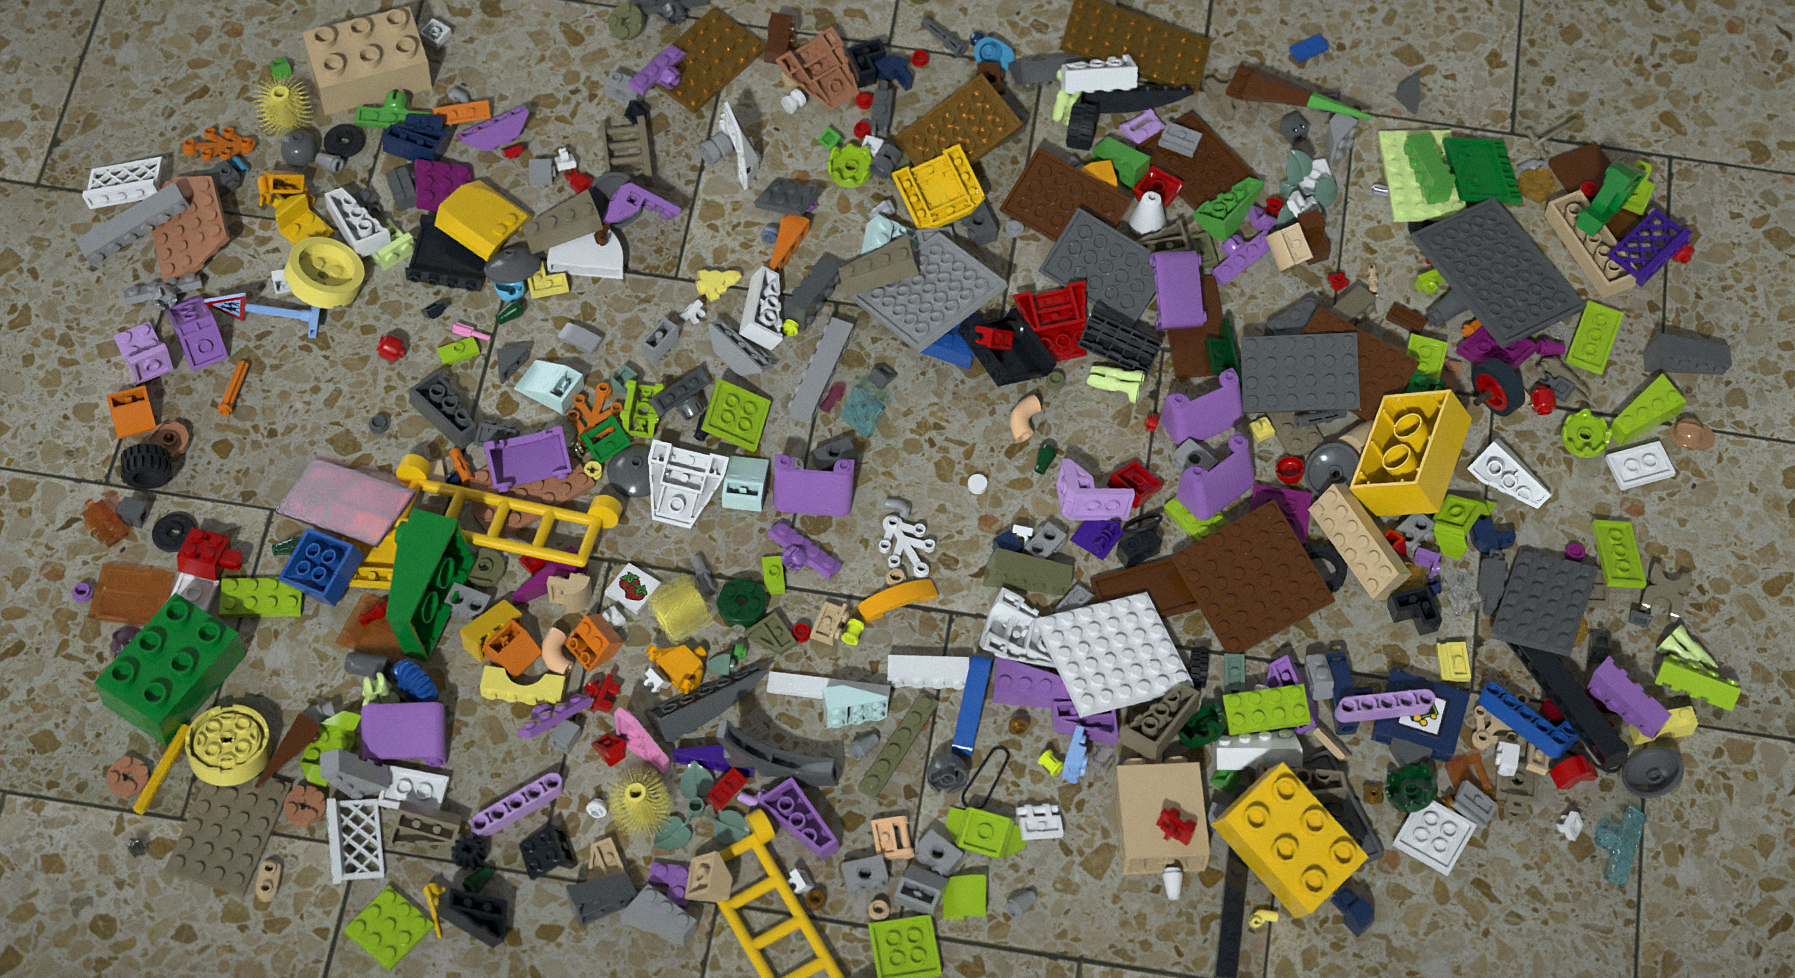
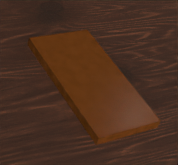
(1590, 164)
(1188, 344)
(1156, 578)

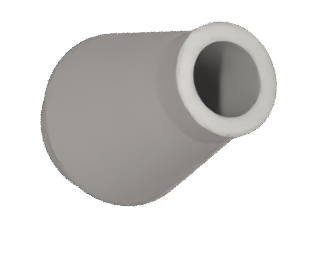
(331, 162)
(884, 208)
(861, 748)
(1019, 905)

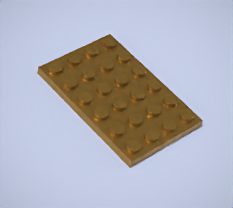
(715, 55)
(970, 117)

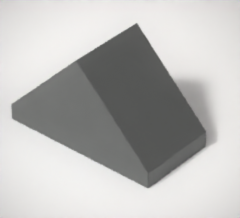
(1409, 94)
(510, 361)
(1408, 752)

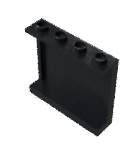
(443, 260)
(1022, 363)

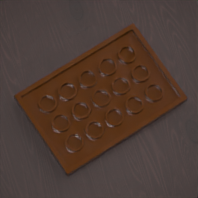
(1204, 175)
(1052, 192)
(1381, 367)

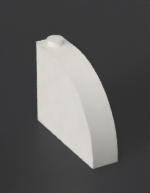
(587, 258)

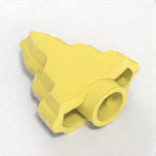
(715, 282)

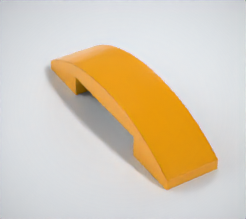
(896, 597)

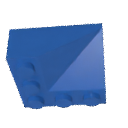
(952, 346)
(321, 566)

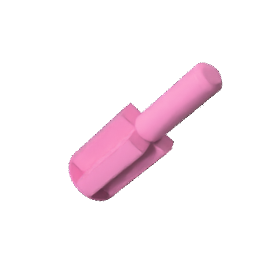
(468, 331)

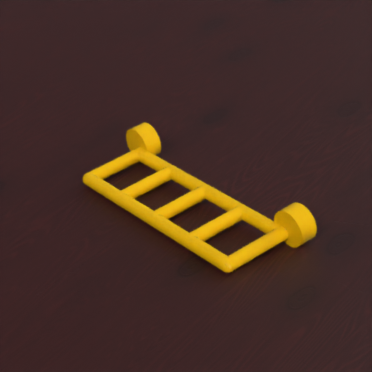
(602, 513)
(760, 834)

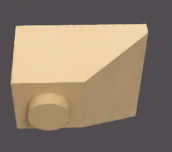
(708, 879)

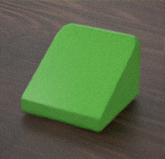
(280, 68)
(830, 138)
(1226, 779)

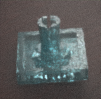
(865, 407)

